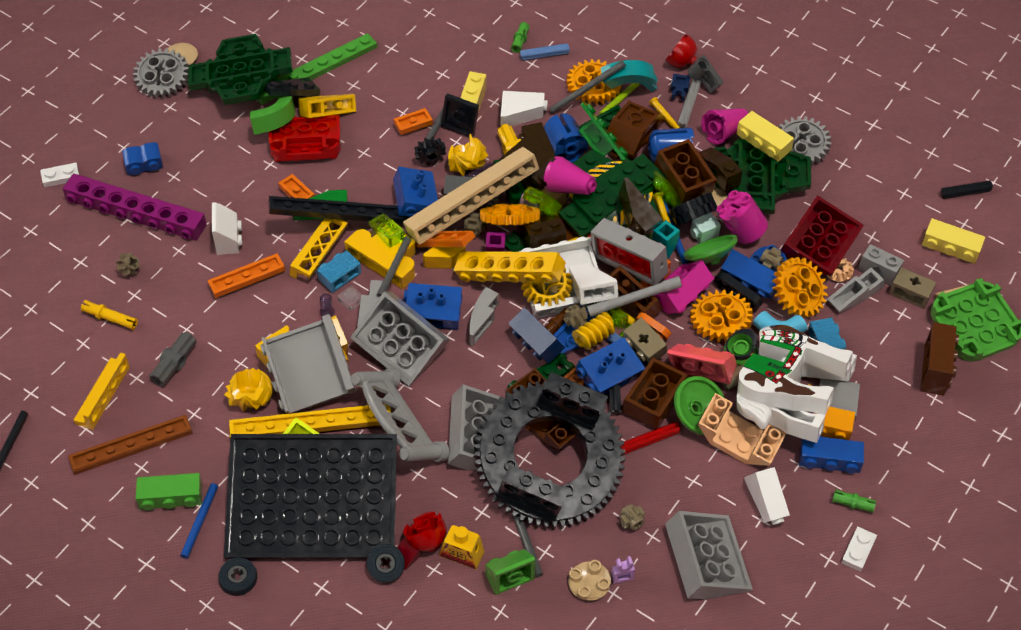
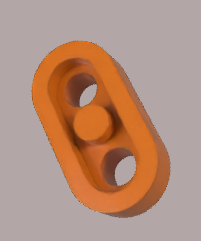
(661, 330)

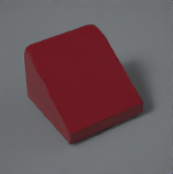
(409, 553)

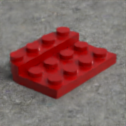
(306, 139)

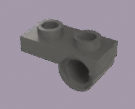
(704, 71)

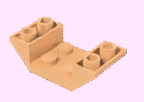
(738, 435)

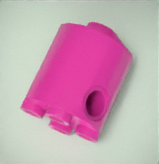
(742, 217)

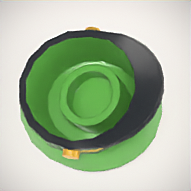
(742, 345)

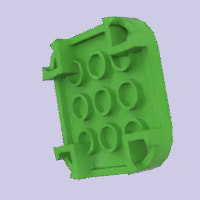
(981, 319)

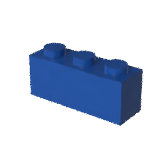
(750, 274)
(832, 454)

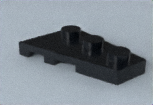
(292, 87)

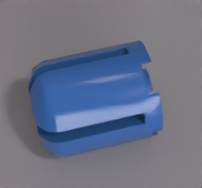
(565, 137)
(664, 138)

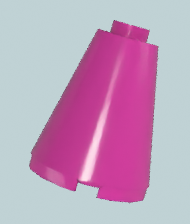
(721, 123)
(566, 177)

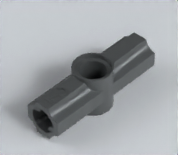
(172, 359)

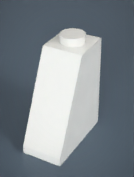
(522, 107)
(592, 284)
(768, 495)

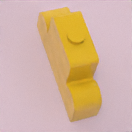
(379, 256)

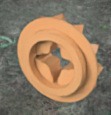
(844, 274)

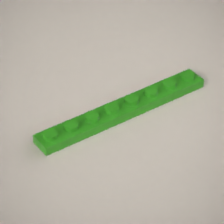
(327, 62)

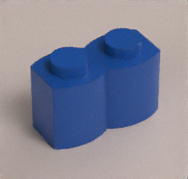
(142, 158)

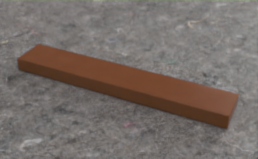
(130, 444)

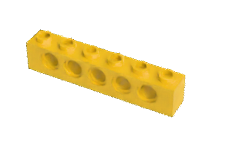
(510, 266)

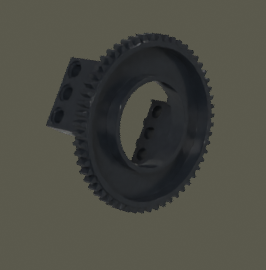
(533, 496)

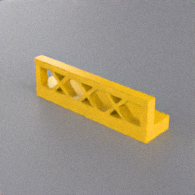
(315, 243)
(102, 392)

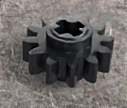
(430, 150)

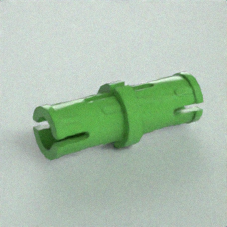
(520, 37)
(854, 501)

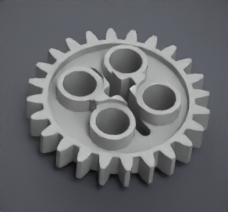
(173, 70)
(813, 142)

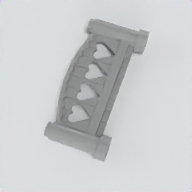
(386, 382)

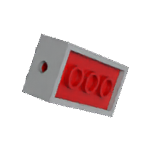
(630, 250)

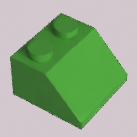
(510, 570)

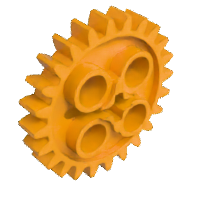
(585, 73)
(500, 215)
(799, 287)
(711, 322)

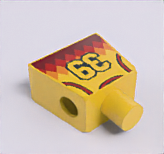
(463, 547)

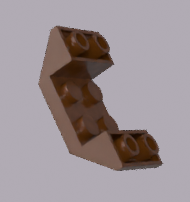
(632, 124)
(547, 432)

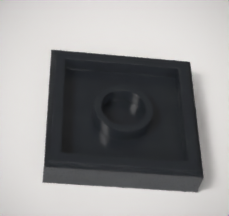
(459, 115)

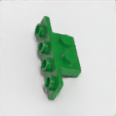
(598, 136)

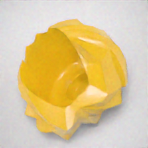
(467, 156)
(249, 389)

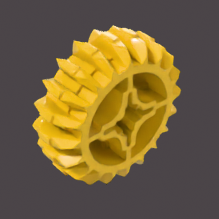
(563, 288)

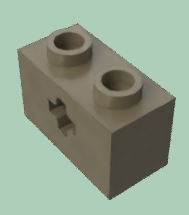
(912, 288)
(651, 345)

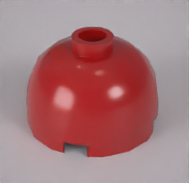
(683, 53)
(426, 532)

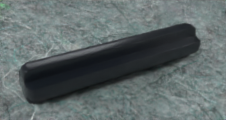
(966, 189)

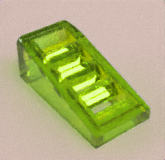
(392, 239)

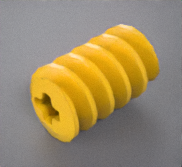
(594, 331)

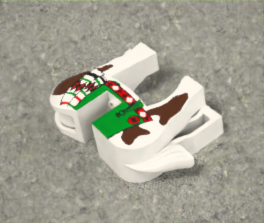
(772, 387)

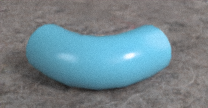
(765, 319)

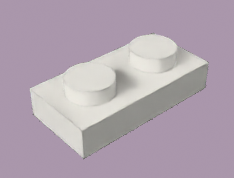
(58, 174)
(859, 549)

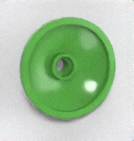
(711, 250)
(694, 393)

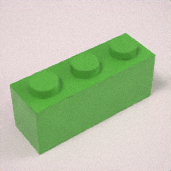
(169, 491)

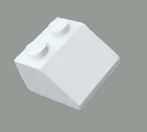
(226, 230)

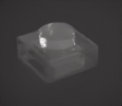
(350, 298)

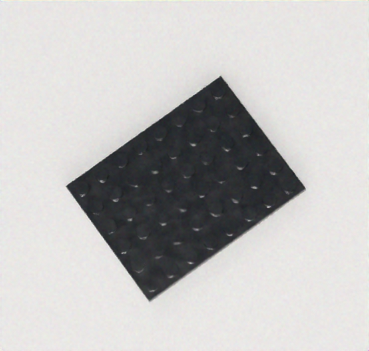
(310, 495)

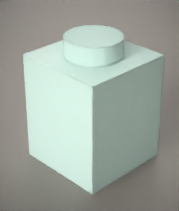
(705, 228)

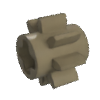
(474, 223)
(772, 258)
(127, 264)
(575, 316)
(632, 517)

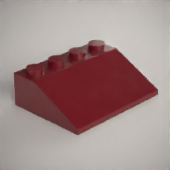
(822, 236)

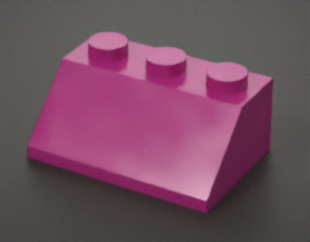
(694, 279)

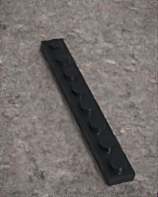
(332, 209)

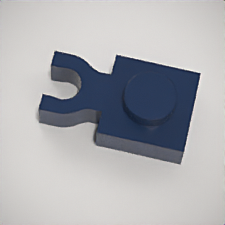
(679, 86)

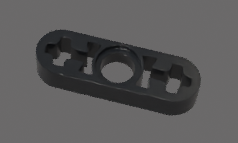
(726, 282)

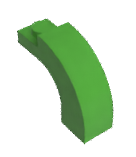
(273, 116)

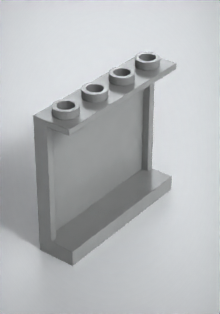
(308, 366)

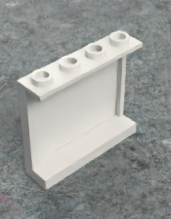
(573, 253)

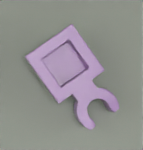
(623, 570)

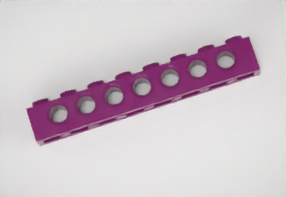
(135, 207)

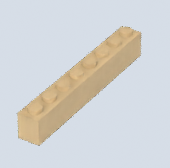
(471, 195)

